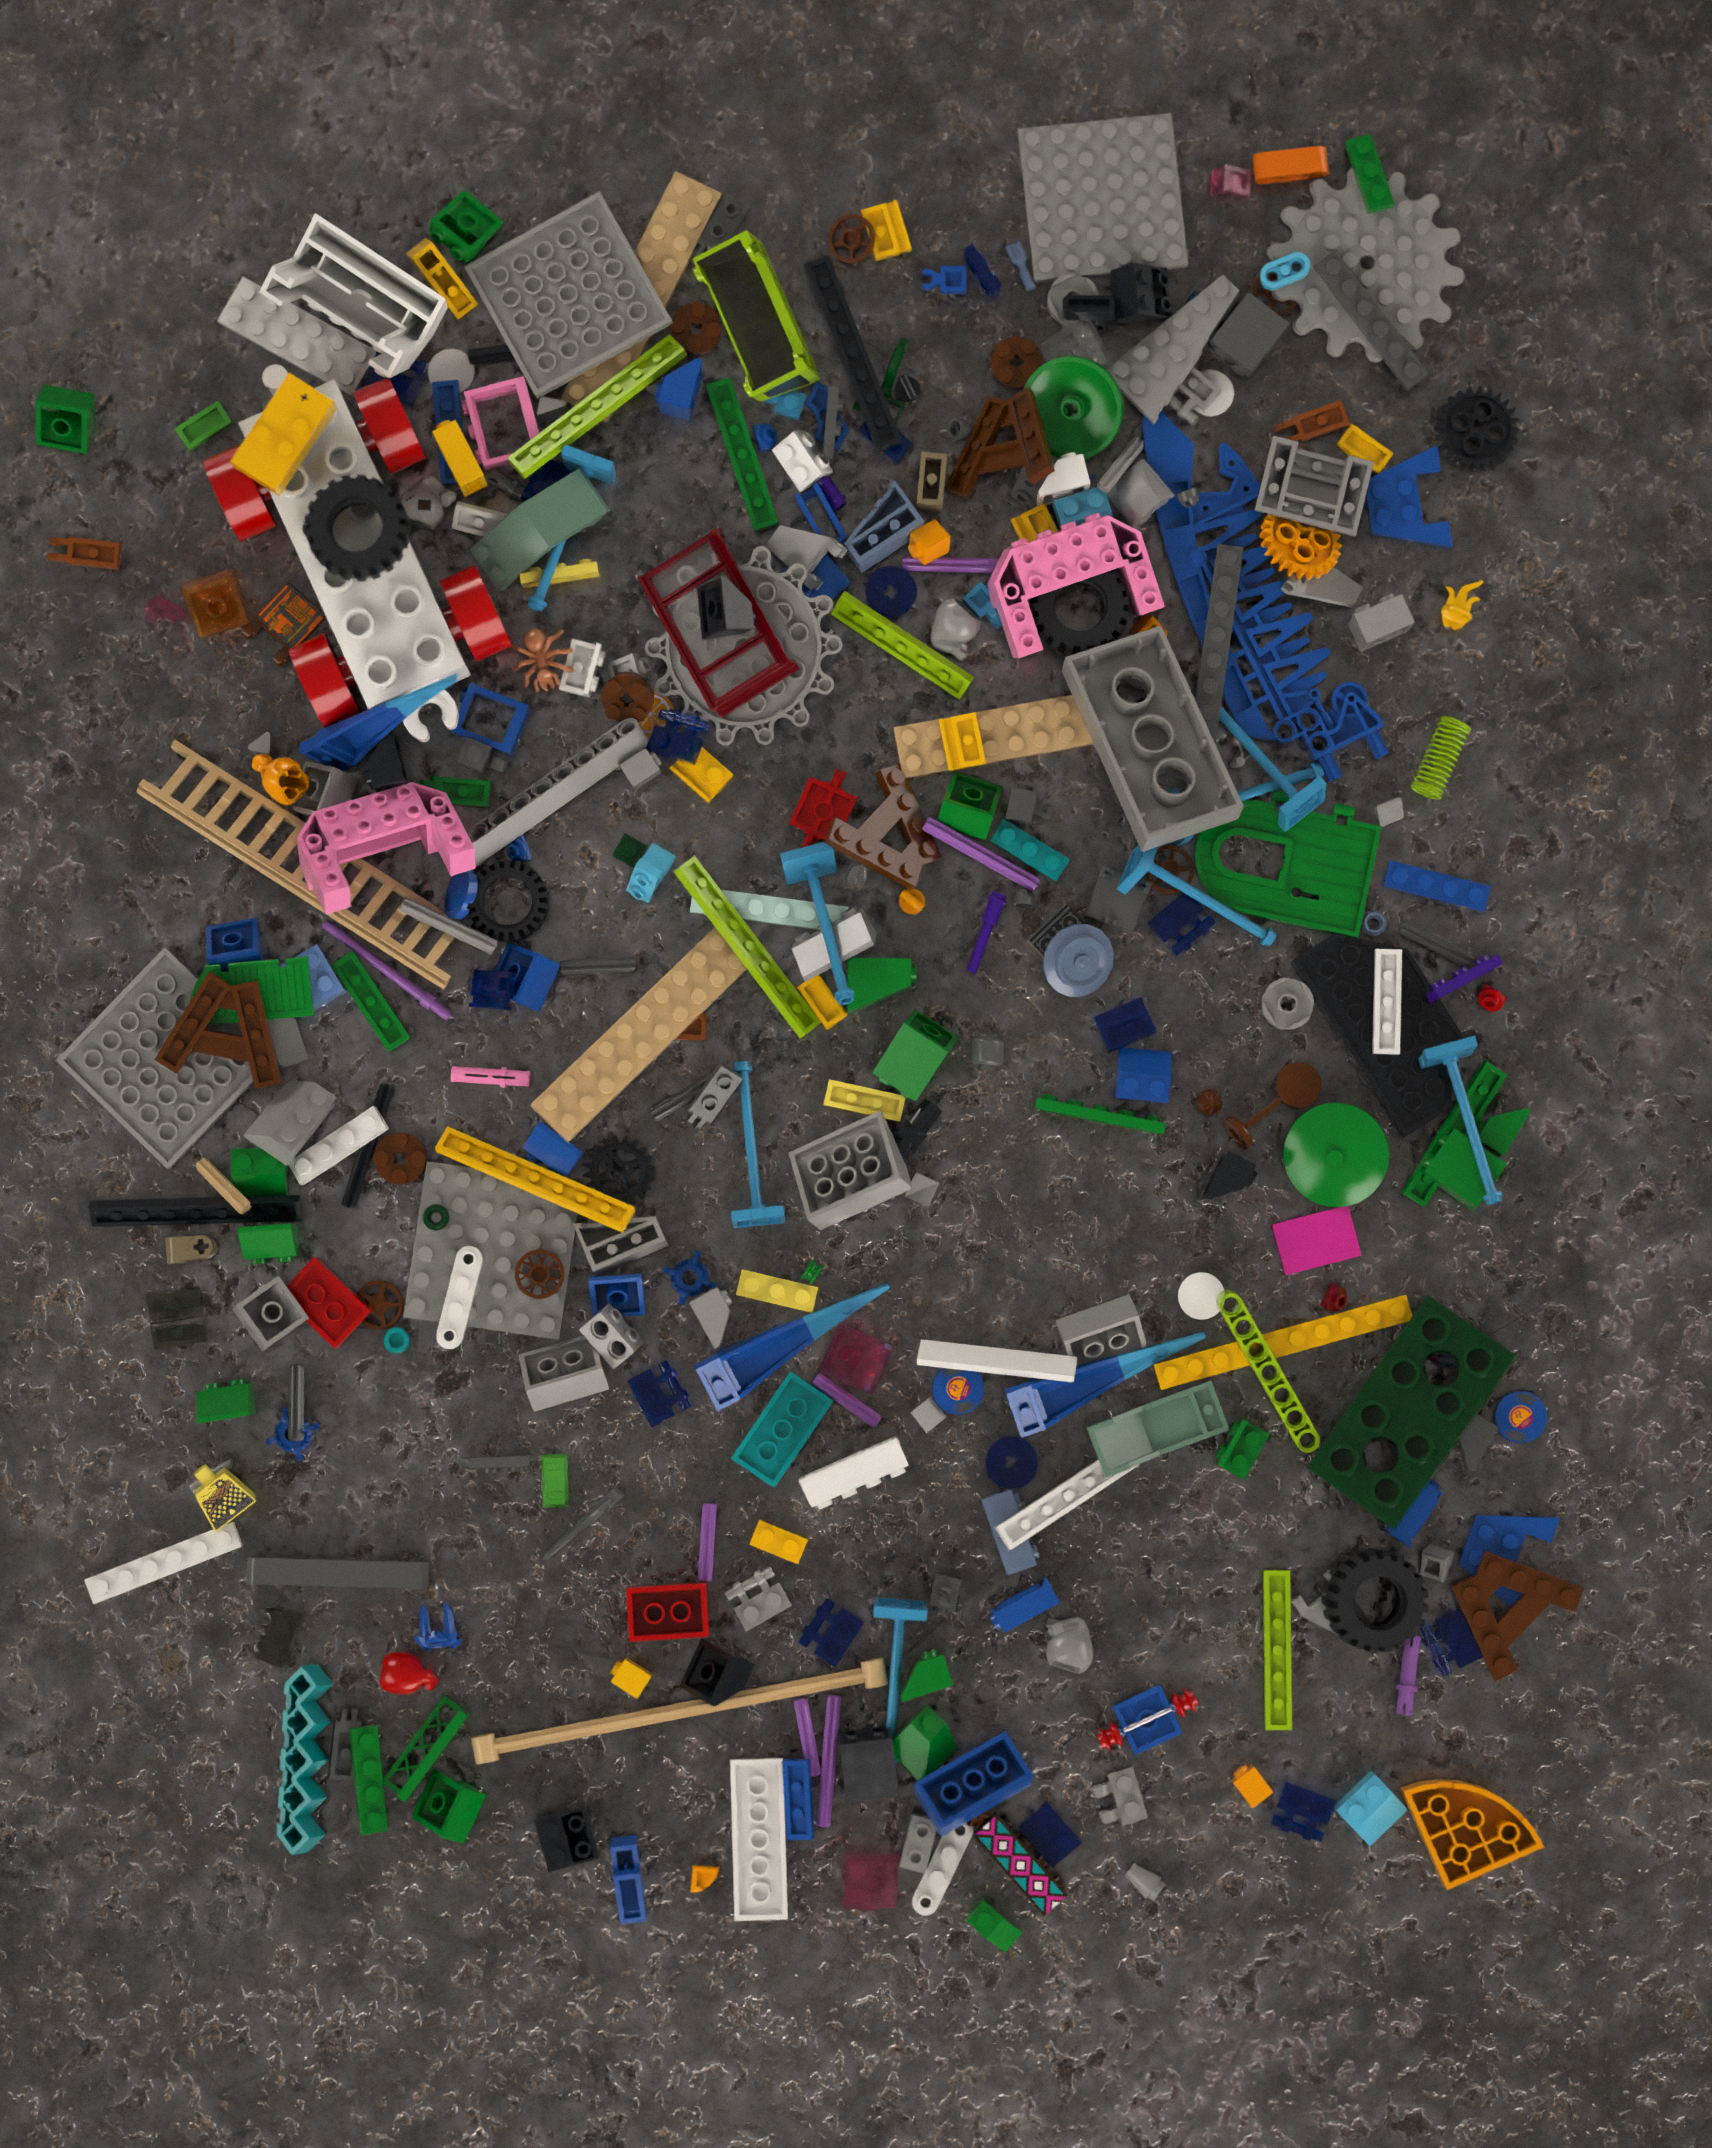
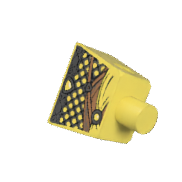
(222, 1495)

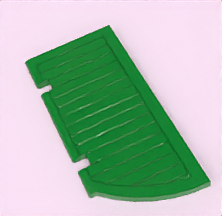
(284, 989)

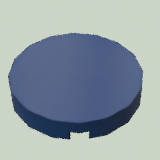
(459, 894)

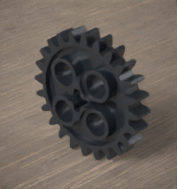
(1466, 409)

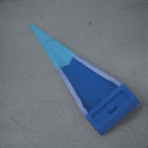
(351, 739)
(746, 1364)
(1044, 1401)

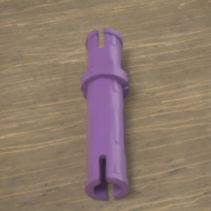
(1408, 1676)

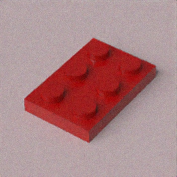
(328, 1302)

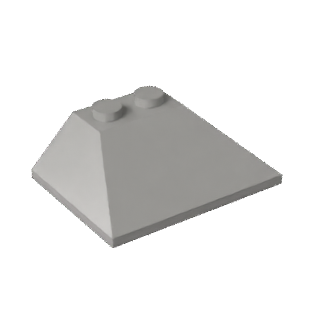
(1313, 487)

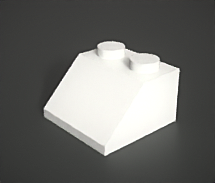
(1067, 479)

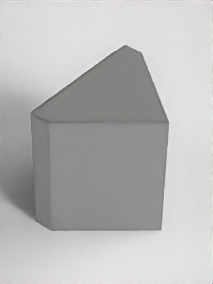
(263, 745)

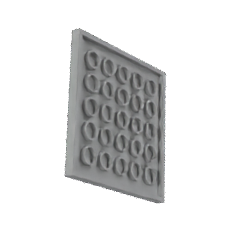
(1102, 196)
(568, 295)
(119, 1067)
(504, 1227)

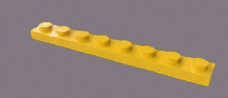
(535, 1179)

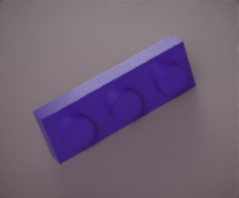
(1463, 977)

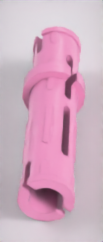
(522, 1078)

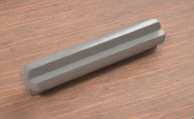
(1121, 465)

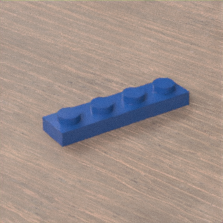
(447, 407)
(1436, 886)

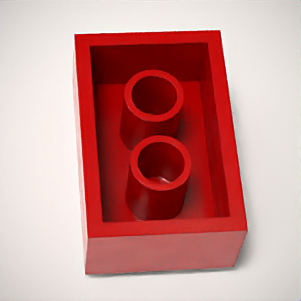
(667, 1611)

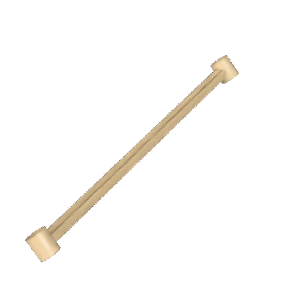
(488, 1747)

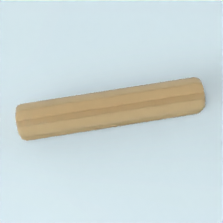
(223, 1186)

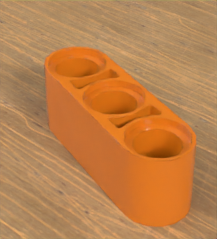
(1290, 165)

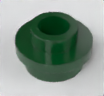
(427, 1217)

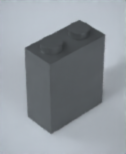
(1248, 335)

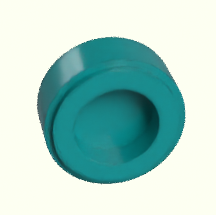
(396, 1340)

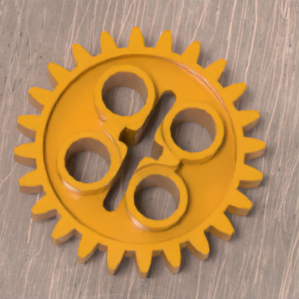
(1299, 546)

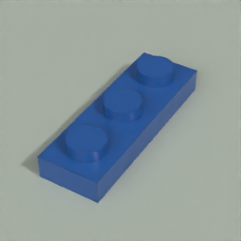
(798, 1799)

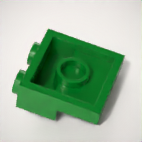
(464, 226)

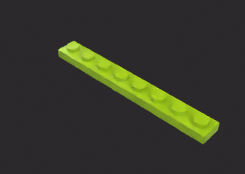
(597, 406)
(747, 947)

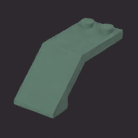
(538, 527)
(1157, 1428)

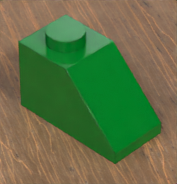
(1500, 1130)
(993, 1924)

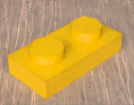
(778, 1541)

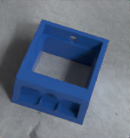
(514, 729)

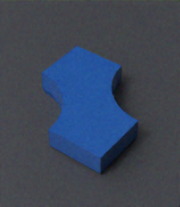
(818, 405)

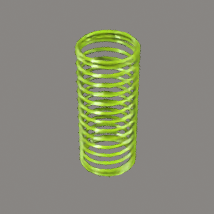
(1435, 792)

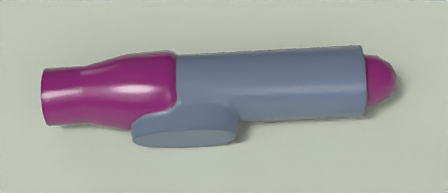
(1444, 1361)

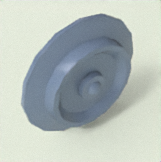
(1078, 960)

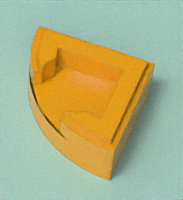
(702, 1877)

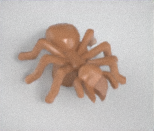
(542, 656)

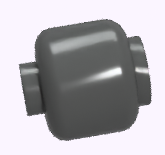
(987, 1051)

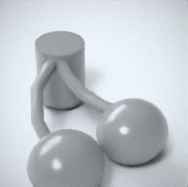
(1239, 761)

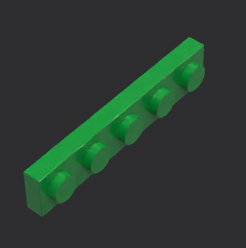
(1100, 1114)

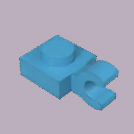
(788, 404)
(980, 604)

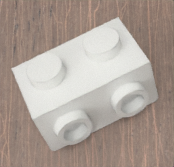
(802, 459)
(585, 662)

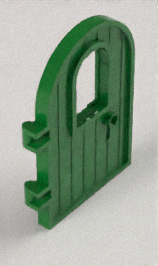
(1317, 861)

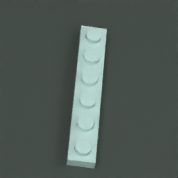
(775, 910)

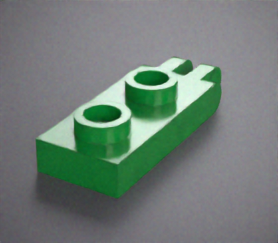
(462, 791)

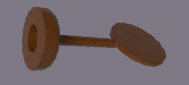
(1296, 1086)

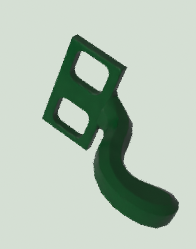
(890, 376)

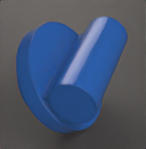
(765, 436)
(519, 850)

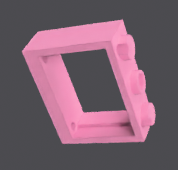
(475, 429)

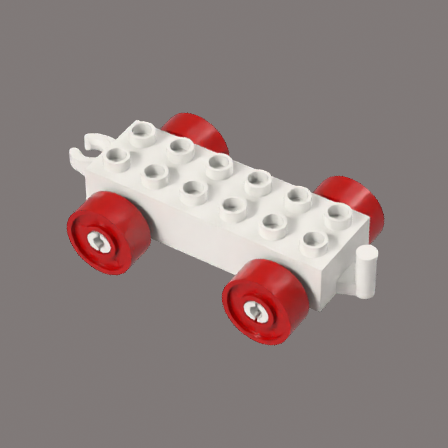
(385, 626)

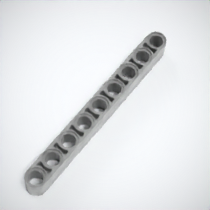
(556, 788)

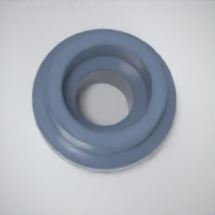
(1379, 917)

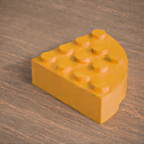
(1467, 1828)

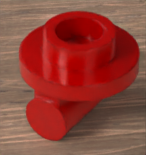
(1491, 998)

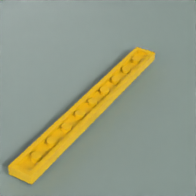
(1285, 1341)

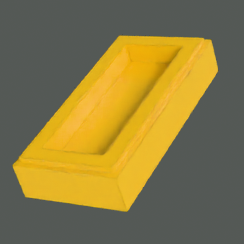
(1361, 445)
(822, 1001)

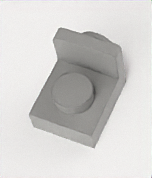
(630, 663)

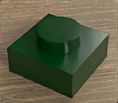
(629, 850)

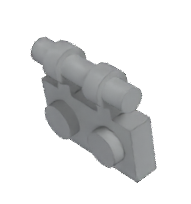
(1200, 393)
(761, 1606)

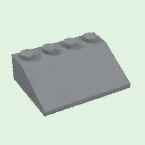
(849, 1171)

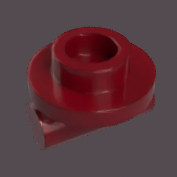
(1334, 1298)

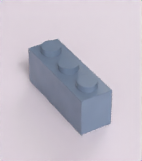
(998, 1509)

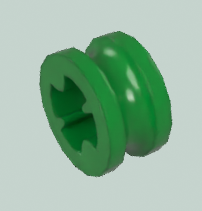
(812, 1272)

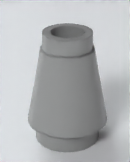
(1146, 1882)

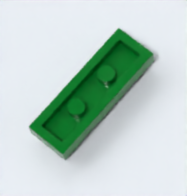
(1369, 173)

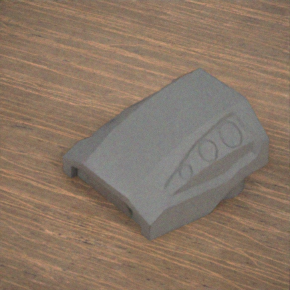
(1139, 493)

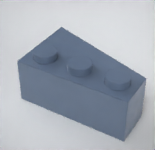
(884, 529)

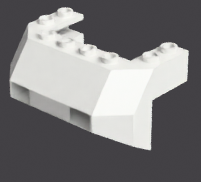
(359, 293)

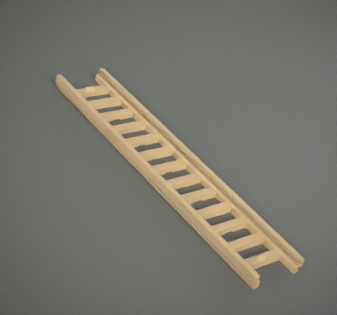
(293, 882)

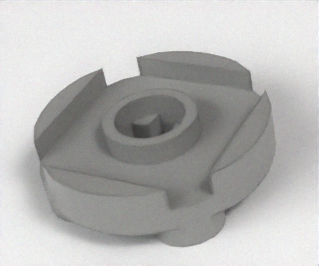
(1063, 287)
(1291, 989)

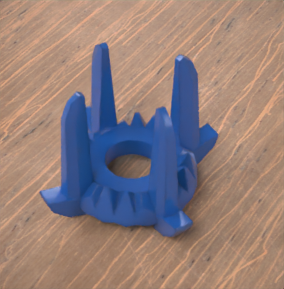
(702, 1277)
(289, 1446)
(436, 1640)

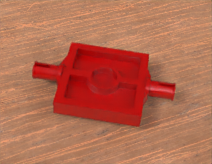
(820, 805)

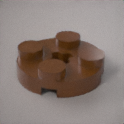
(696, 314)
(1005, 352)
(638, 689)
(385, 1158)

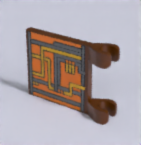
(287, 618)

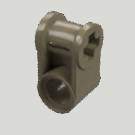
(186, 1248)

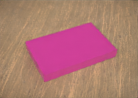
(1316, 1240)

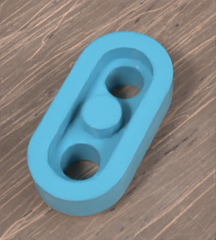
(1283, 270)

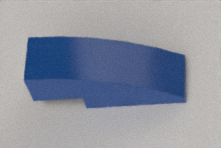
(628, 1879)

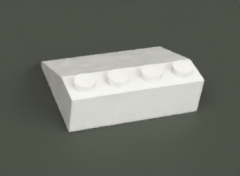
(854, 1471)

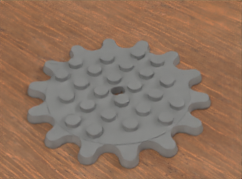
(1405, 256)
(798, 628)

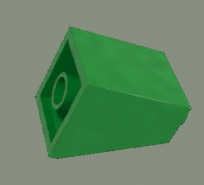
(878, 980)
(914, 1055)
(1457, 1170)

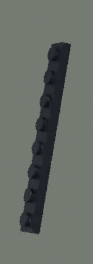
(852, 353)
(193, 1211)

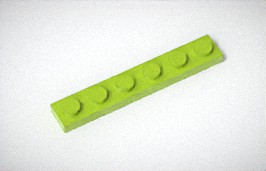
(902, 645)
(1277, 1650)

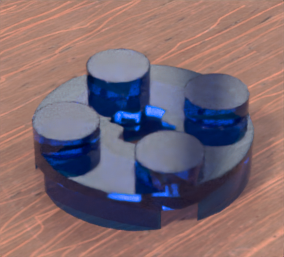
(900, 580)
(1026, 1464)

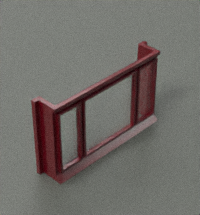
(724, 668)

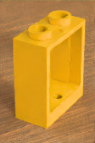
(459, 457)

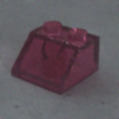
(856, 1358)
(870, 1880)

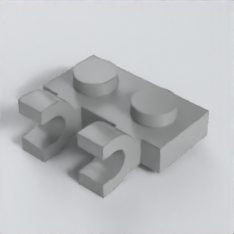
(1126, 1795)

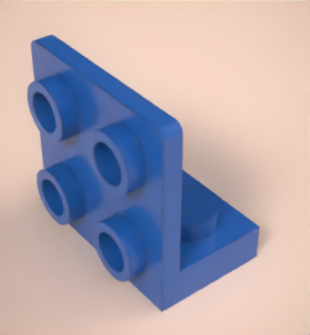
(832, 577)

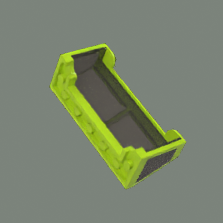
(757, 317)

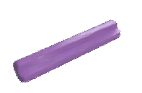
(846, 1400)
(707, 1542)
(807, 1734)

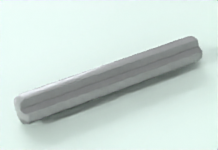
(448, 925)

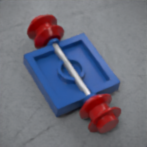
(1147, 1719)

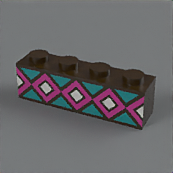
(1020, 1864)

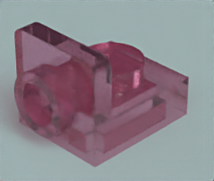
(1230, 181)
(169, 610)

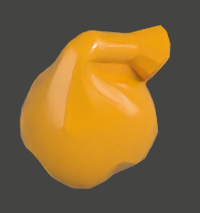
(281, 778)

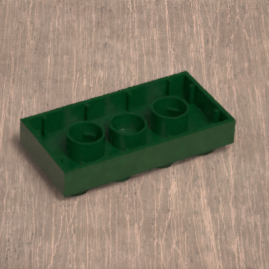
(1411, 1412)

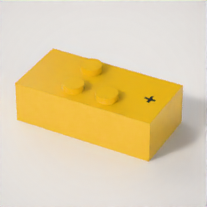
(284, 434)

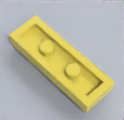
(582, 570)
(864, 1100)
(777, 1291)

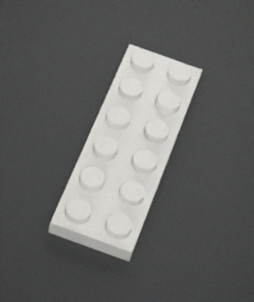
(297, 337)
(758, 1839)

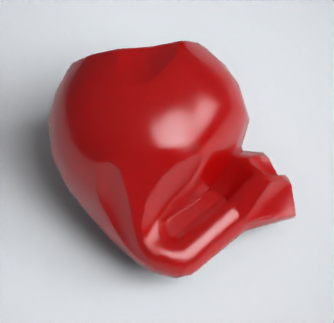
(404, 1674)

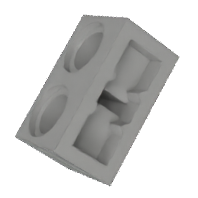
(606, 1340)
(918, 1843)

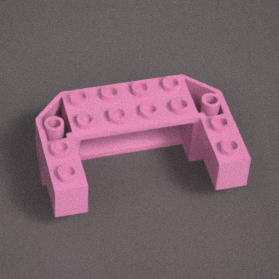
(1064, 559)
(376, 825)

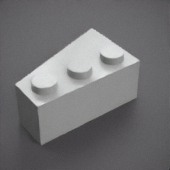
(610, 1249)

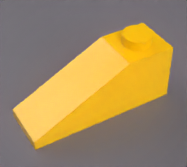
(441, 277)

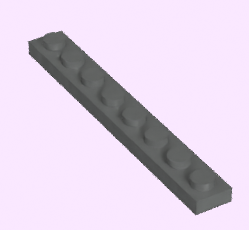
(1218, 634)

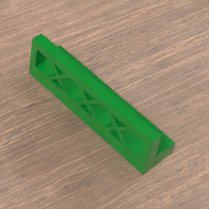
(430, 1757)

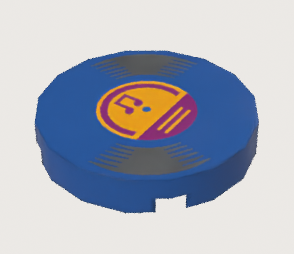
(958, 1390)
(1520, 1416)

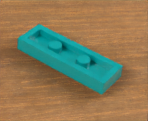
(1029, 850)

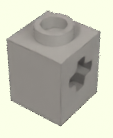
(641, 768)

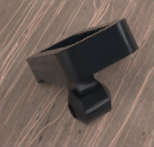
(1089, 307)

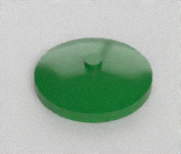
(1077, 405)
(1336, 1154)

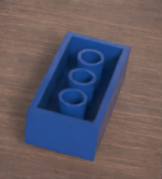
(973, 1784)

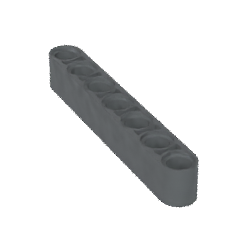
(337, 1572)

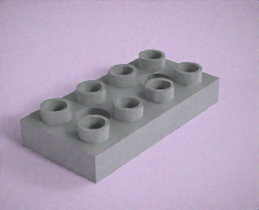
(1152, 738)

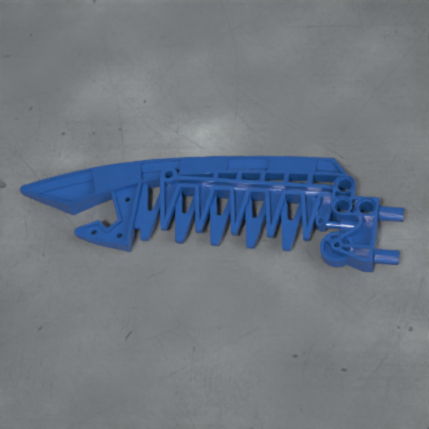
(1350, 718)

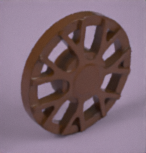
(539, 1274)

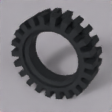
(538, 907)

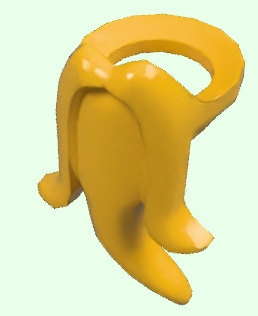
(1456, 610)

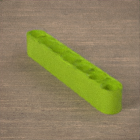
(1273, 1382)

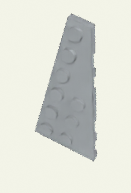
(1167, 355)

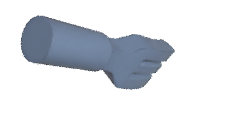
(1018, 258)

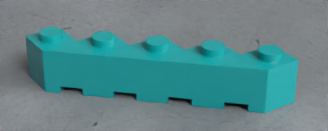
(302, 1759)

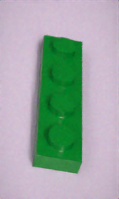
(371, 1001)
(368, 1779)

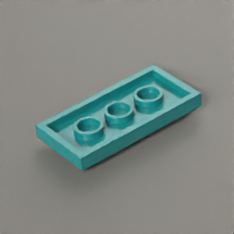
(782, 1429)

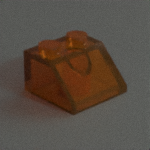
(216, 602)

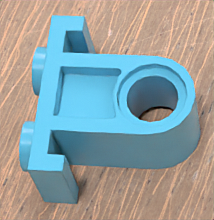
(650, 872)

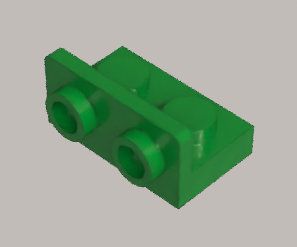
(1241, 1448)

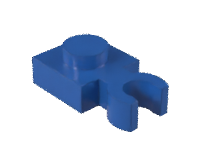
(950, 279)

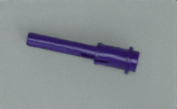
(832, 493)
(990, 918)

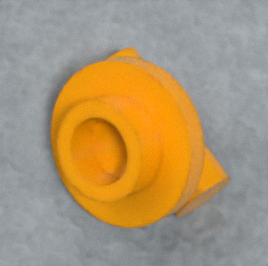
(911, 901)

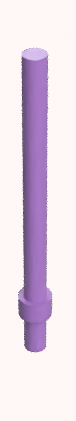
(426, 1000)

